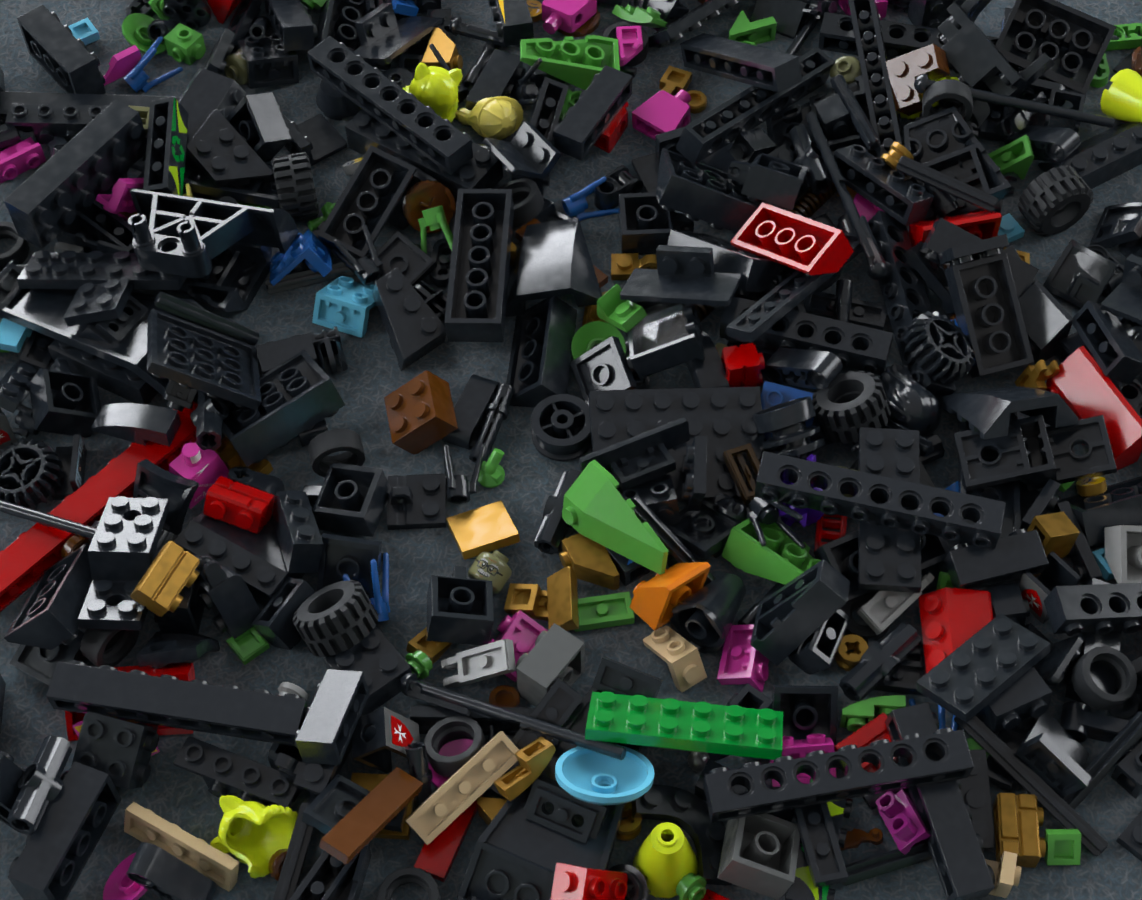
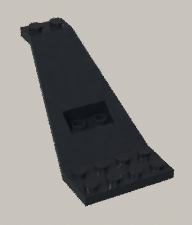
(115, 340)
(525, 841)

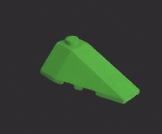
(777, 561)

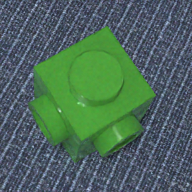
(185, 44)

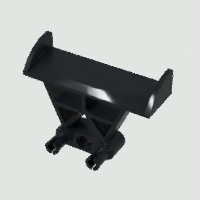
(186, 232)

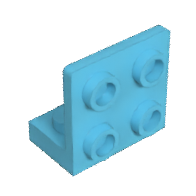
(344, 305)

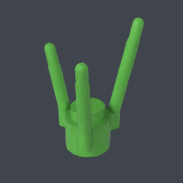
(435, 219)

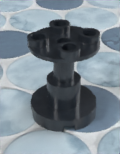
(188, 12)

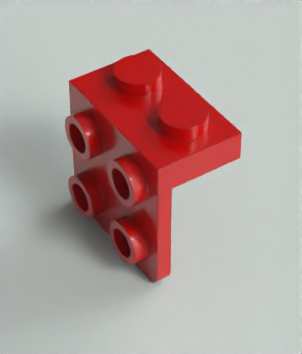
(584, 883)

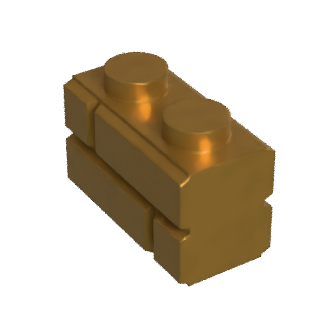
(166, 578)
(1017, 828)

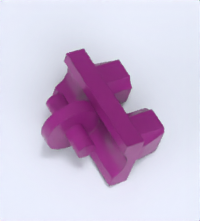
(902, 820)

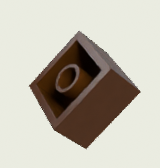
(420, 412)

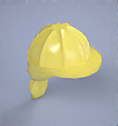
(493, 117)

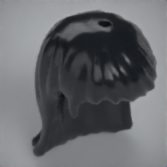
(909, 401)

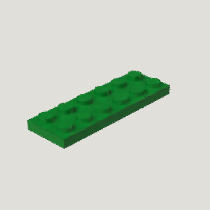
(685, 725)

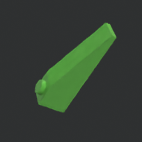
(572, 59)
(603, 515)

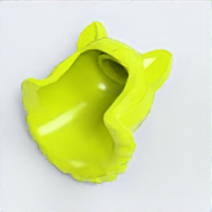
(437, 89)
(253, 832)

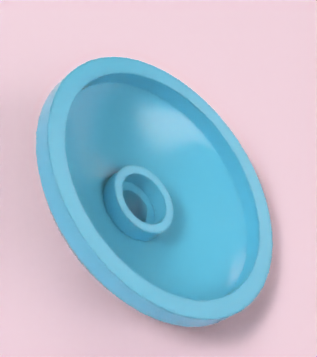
(602, 778)

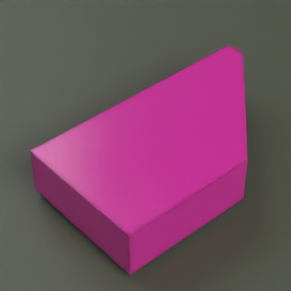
(629, 42)
(122, 64)

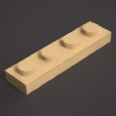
(463, 788)
(193, 851)

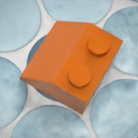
(659, 595)

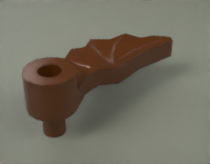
(856, 837)

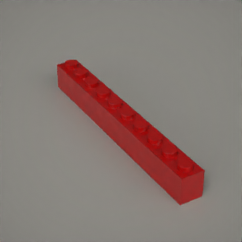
(41, 545)

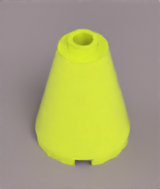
(1124, 97)
(665, 859)

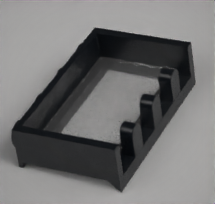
(664, 338)

